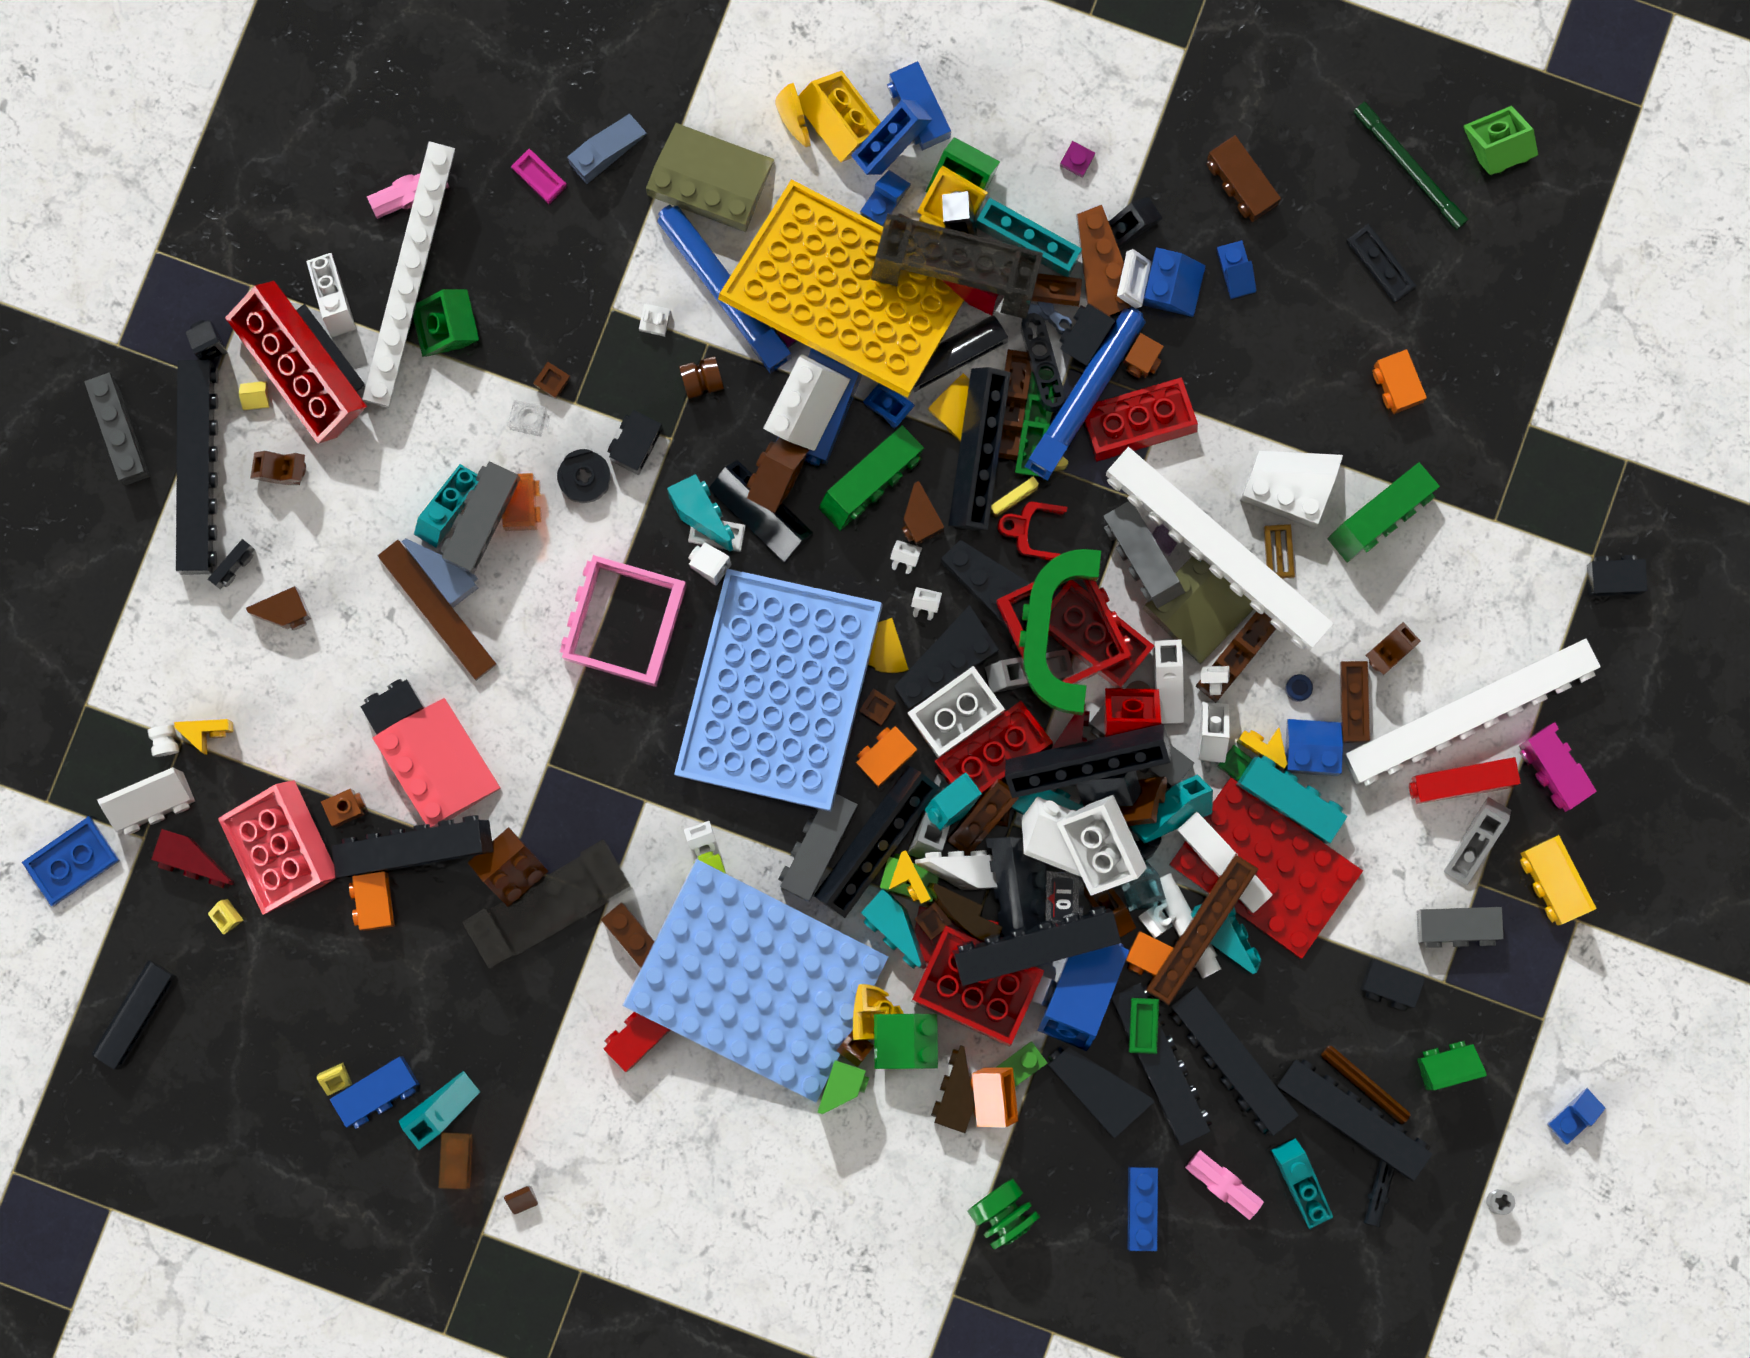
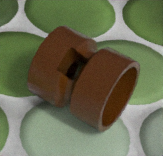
(701, 377)

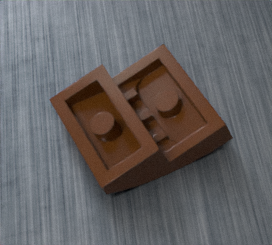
(1146, 806)

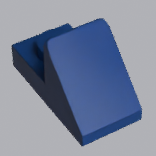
(885, 198)
(1236, 269)
(888, 404)
(1576, 1116)

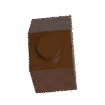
(920, 517)
(283, 609)
(1111, 900)

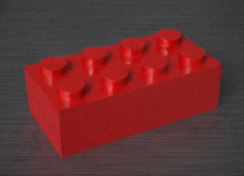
(1082, 632)

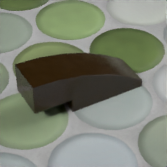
(963, 912)

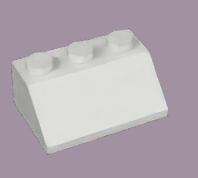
(806, 403)
(956, 712)
(147, 801)
(1043, 837)
(1102, 845)

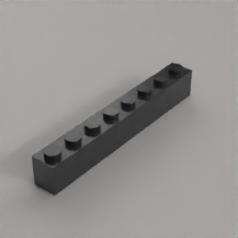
(196, 467)

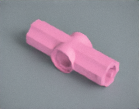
(395, 197)
(1224, 1184)

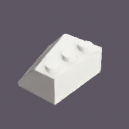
(1292, 484)

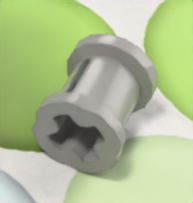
(1507, 1196)

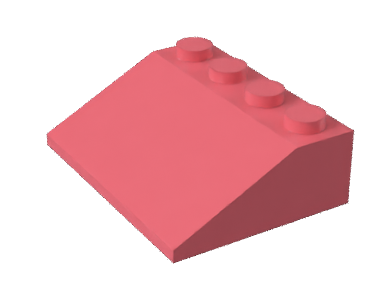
(436, 763)
(278, 846)

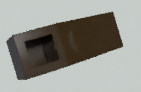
(957, 1101)

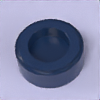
(1299, 688)

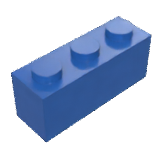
(911, 84)
(891, 137)
(375, 1093)
(1142, 1208)

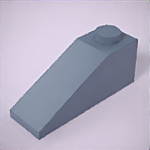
(605, 148)
(450, 580)

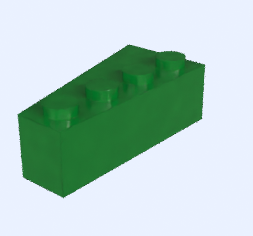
(871, 477)
(1383, 512)

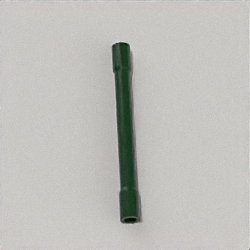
(1447, 207)

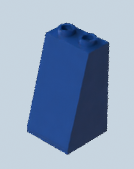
(830, 435)
(1083, 995)

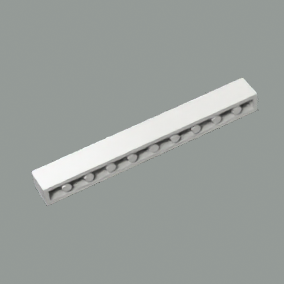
(408, 274)
(1219, 549)
(1471, 711)

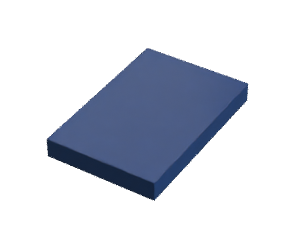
(70, 861)

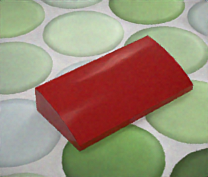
(1140, 419)
(986, 751)

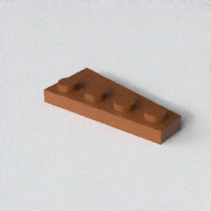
(1100, 261)

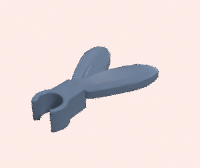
(1048, 313)

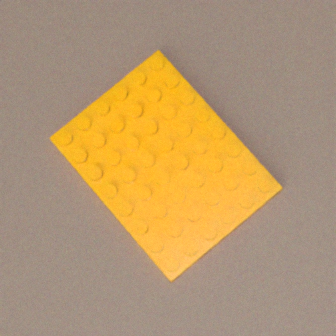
(814, 283)

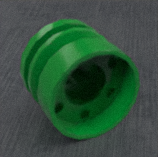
(1003, 1214)

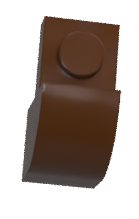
(278, 468)
(1392, 648)

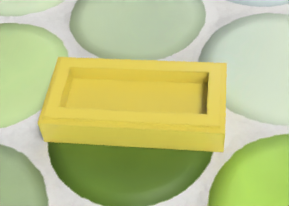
(1014, 497)

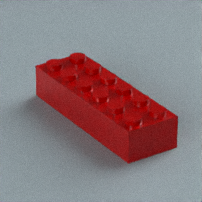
(295, 362)

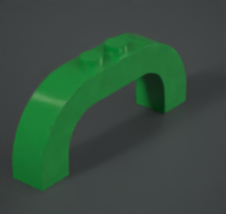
(1068, 566)

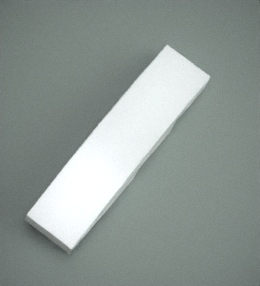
(1217, 855)

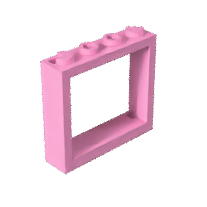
(584, 597)

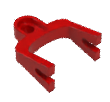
(1020, 528)

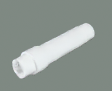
(1179, 907)

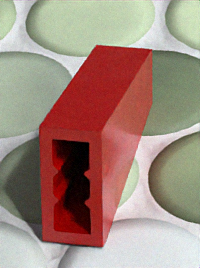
(1465, 781)

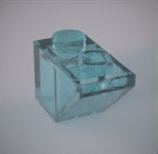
(1144, 891)

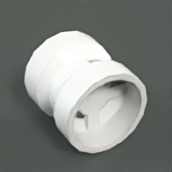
(163, 740)

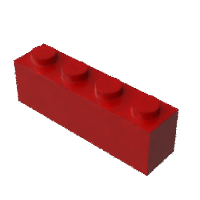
(634, 1040)

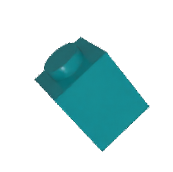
(953, 802)

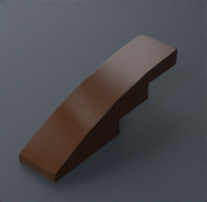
(1020, 369)
(1241, 650)

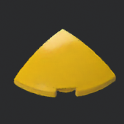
(792, 114)
(951, 405)
(886, 649)
(870, 1001)

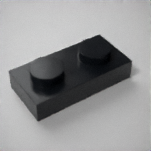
(239, 556)

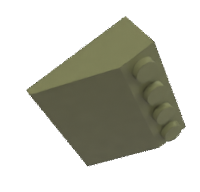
(709, 177)
(1203, 613)

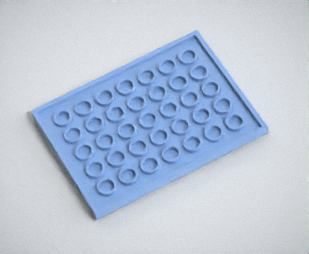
(778, 689)
(754, 980)

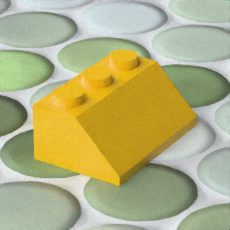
(838, 113)
(1557, 881)

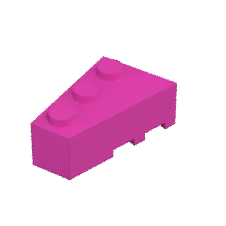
(1557, 768)

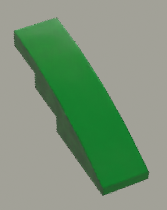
(1035, 423)

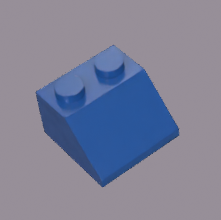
(1173, 282)
(1314, 747)

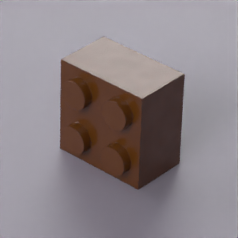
(776, 473)
(509, 868)

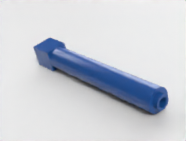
(713, 274)
(1085, 393)

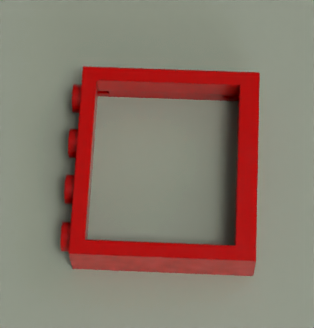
(1109, 618)

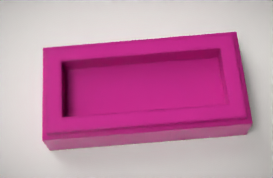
(539, 176)

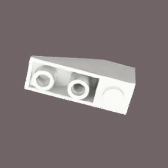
(331, 295)
(1169, 679)
(961, 871)

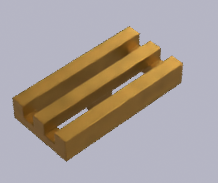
(1289, 548)

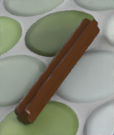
(1366, 1085)

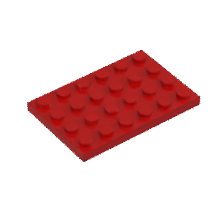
(1292, 863)

